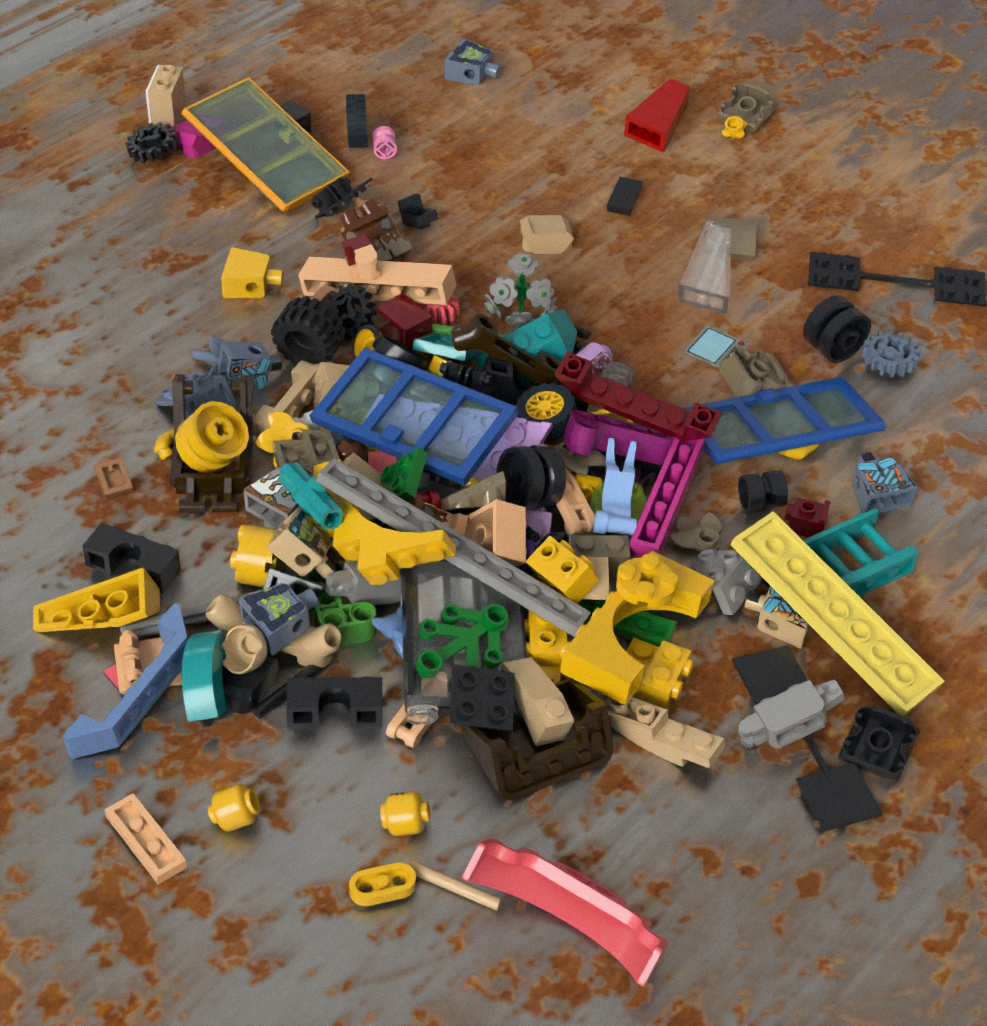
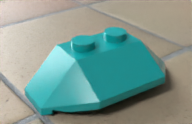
(549, 333)

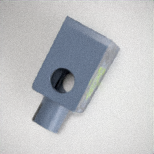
(471, 63)
(278, 614)

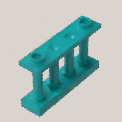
(874, 572)

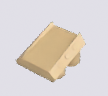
(546, 234)

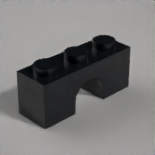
(112, 547)
(312, 696)

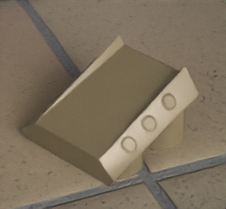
(748, 103)
(752, 372)
(477, 494)

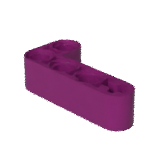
(591, 431)

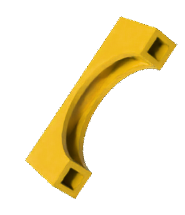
(597, 656)

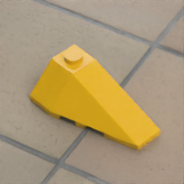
(101, 605)

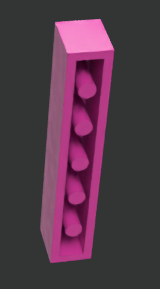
(667, 498)

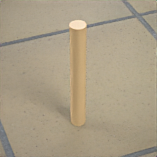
(456, 886)

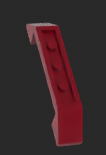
(635, 405)

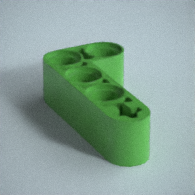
(351, 619)

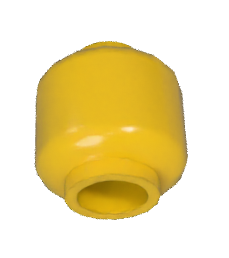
(234, 807)
(404, 813)

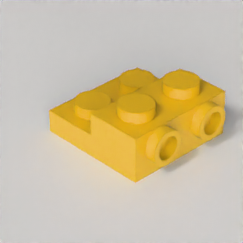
(662, 672)

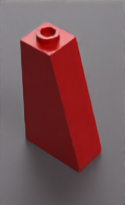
(658, 115)

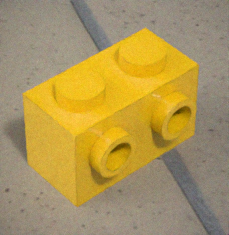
(562, 570)
(543, 640)

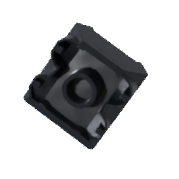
(249, 689)
(879, 742)

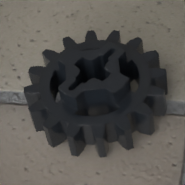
(151, 142)
(353, 307)

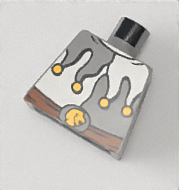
(270, 499)

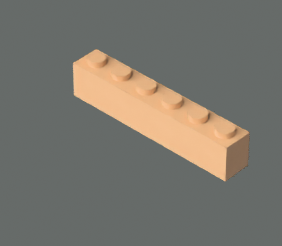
(418, 281)

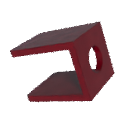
(404, 320)

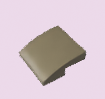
(742, 236)
(312, 449)

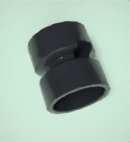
(765, 490)

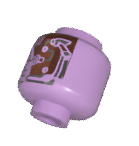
(598, 354)

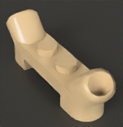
(300, 394)
(311, 648)

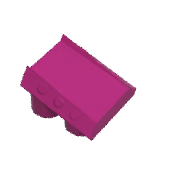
(191, 140)

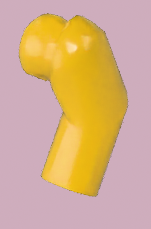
(163, 444)

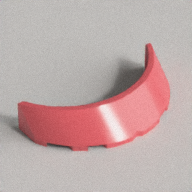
(573, 899)

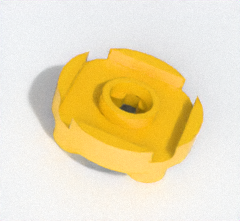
(646, 569)

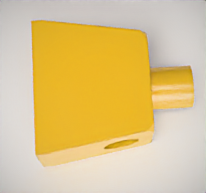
(248, 274)

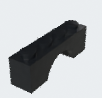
(511, 386)

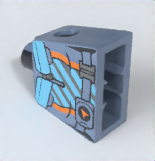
(246, 359)
(882, 484)

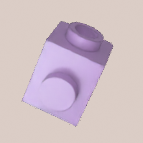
(539, 520)

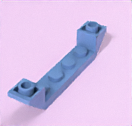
(90, 736)

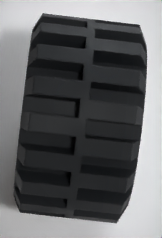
(308, 331)

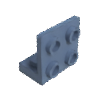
(205, 389)

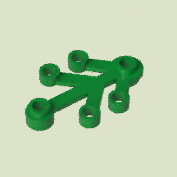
(464, 637)

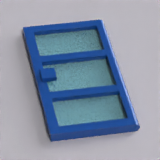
(409, 408)
(788, 420)

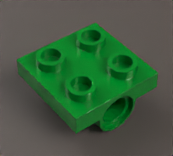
(404, 475)

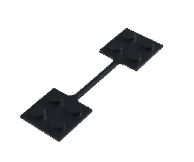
(948, 283)
(834, 794)

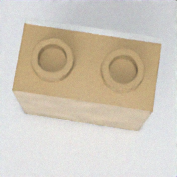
(166, 95)

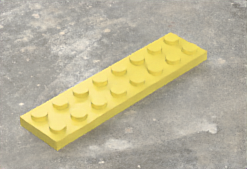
(837, 613)

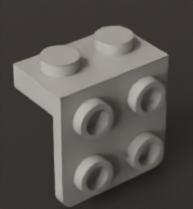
(732, 577)

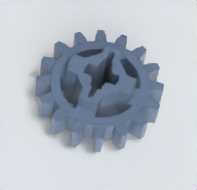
(891, 353)

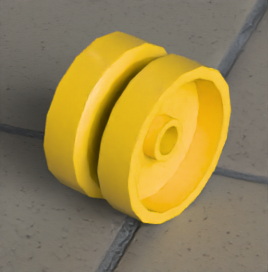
(212, 437)

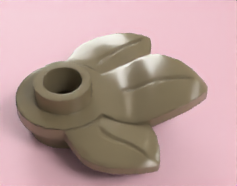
(577, 462)
(698, 535)

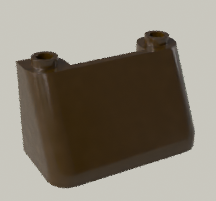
(521, 768)

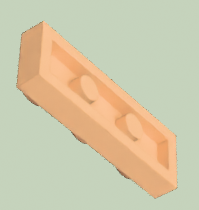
(146, 838)

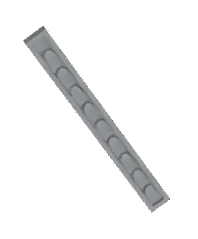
(469, 555)

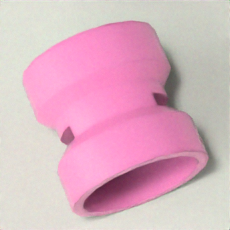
(384, 142)

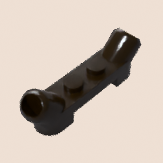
(483, 335)

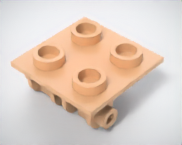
(134, 656)

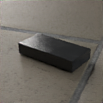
(624, 196)

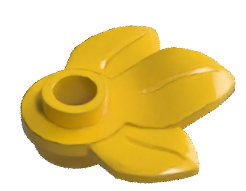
(281, 429)

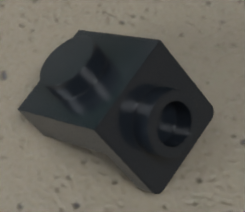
(414, 213)

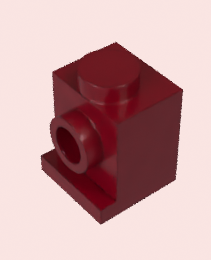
(807, 516)

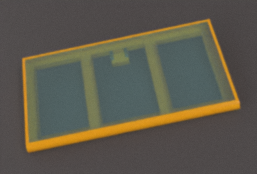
(265, 144)

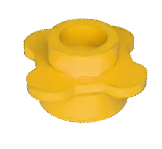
(734, 127)

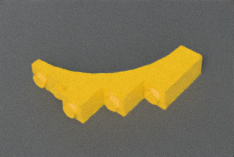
(379, 549)

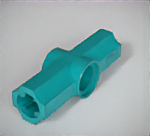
(311, 496)

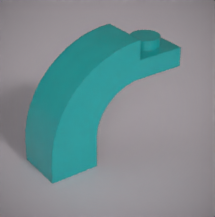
(203, 676)

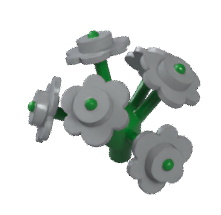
(507, 289)

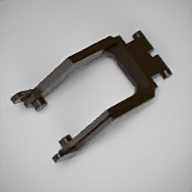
(212, 489)

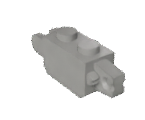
(353, 584)
(790, 714)

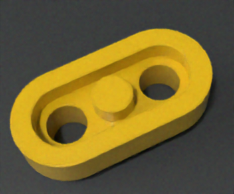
(381, 883)

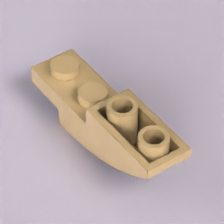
(654, 731)

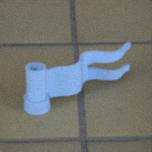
(617, 495)

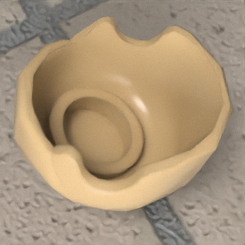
(244, 649)

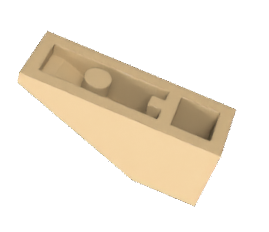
(539, 702)

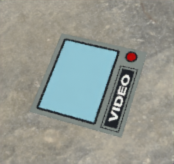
(714, 346)

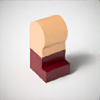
(361, 252)

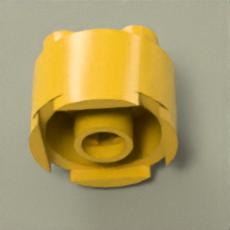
(253, 558)

